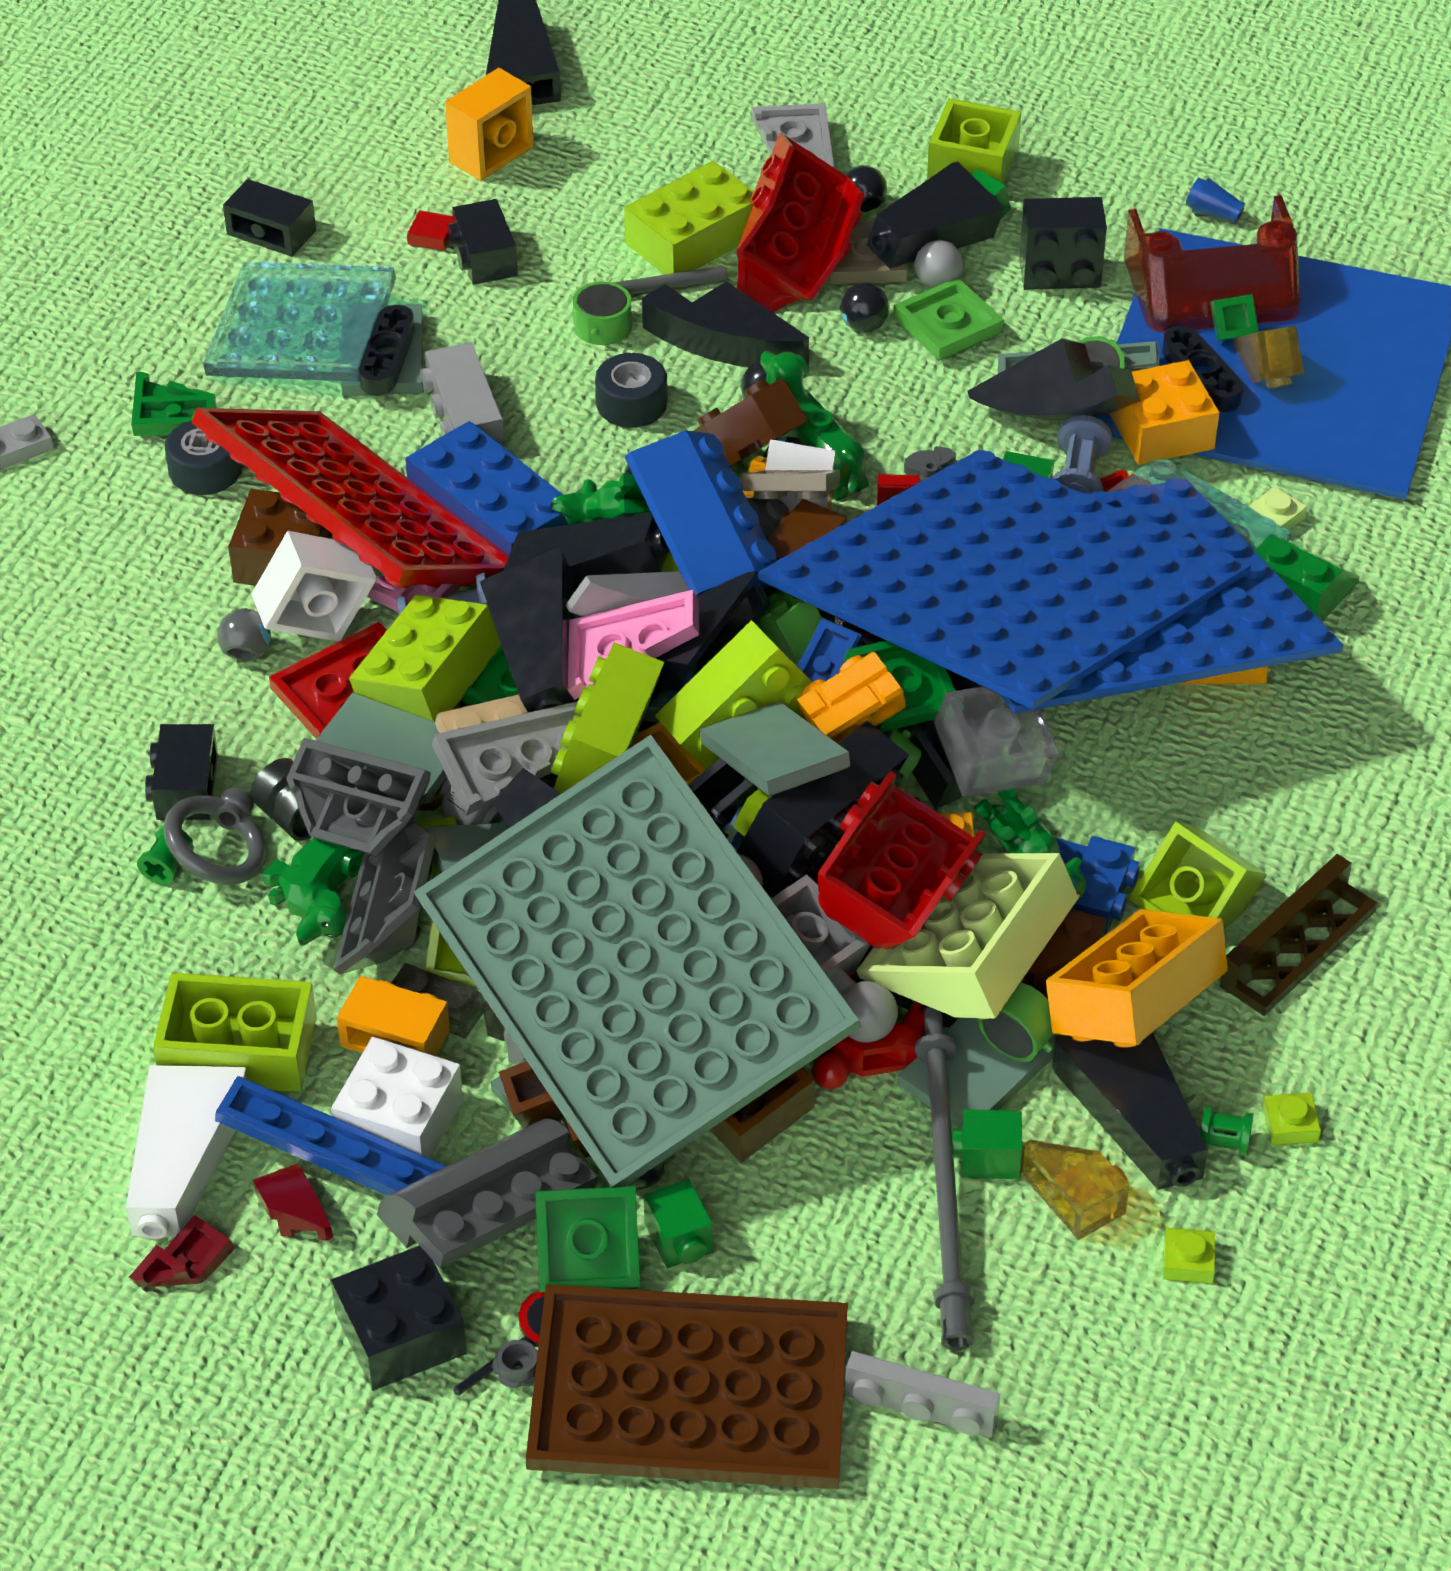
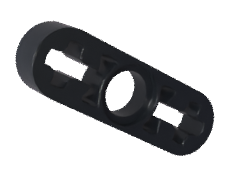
(1200, 353)
(392, 361)

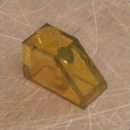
(1271, 355)
(1076, 1184)

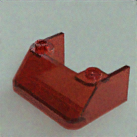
(1179, 285)

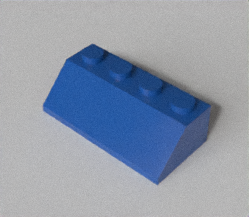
(701, 509)

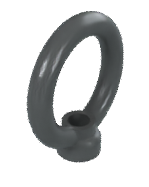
(231, 812)

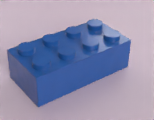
(484, 485)

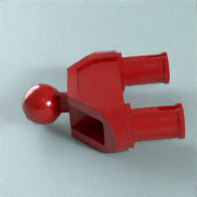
(871, 1058)

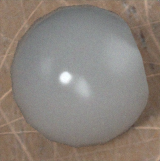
(938, 263)

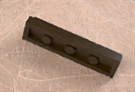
(1285, 925)

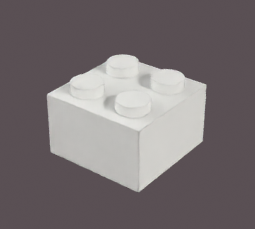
(312, 587)
(401, 1095)

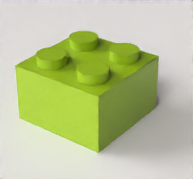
(976, 138)

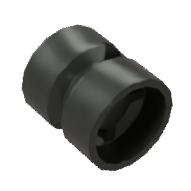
(275, 799)

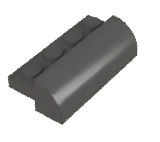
(484, 1192)

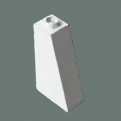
(177, 1146)

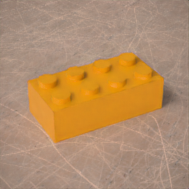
(1136, 977)

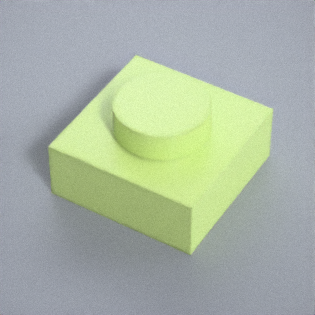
(1280, 508)

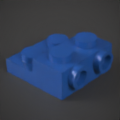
(1107, 872)

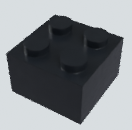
(1062, 243)
(398, 1317)

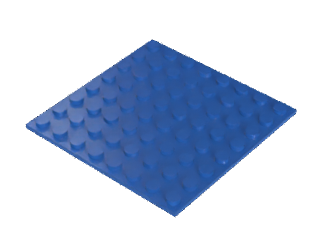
(1367, 386)
(1005, 576)
(1236, 630)

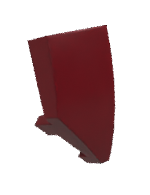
(292, 1202)
(187, 1259)

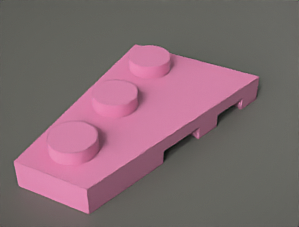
(646, 627)

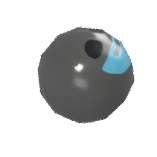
(243, 635)

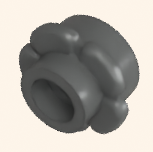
(512, 1354)

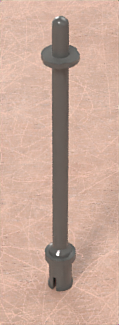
(953, 1296)

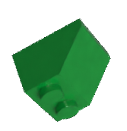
(1309, 576)

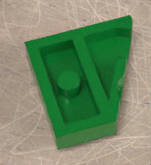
(164, 408)

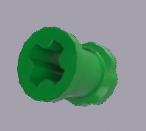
(159, 863)
(1240, 1124)

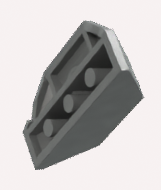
(354, 795)
(383, 905)

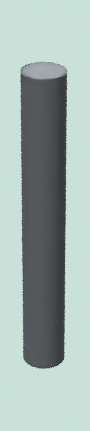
(675, 280)

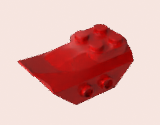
(795, 226)
(893, 865)

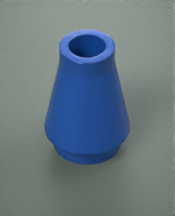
(1214, 201)

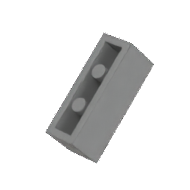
(460, 390)

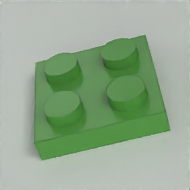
(948, 318)

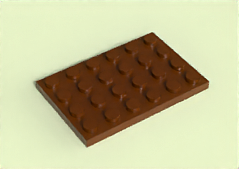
(689, 1387)

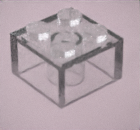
(991, 744)

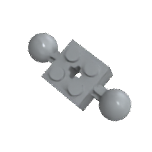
(837, 953)

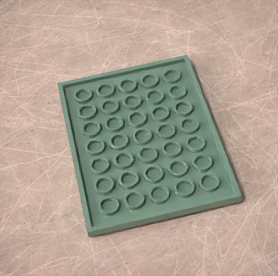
(636, 962)

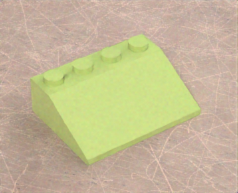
(982, 940)

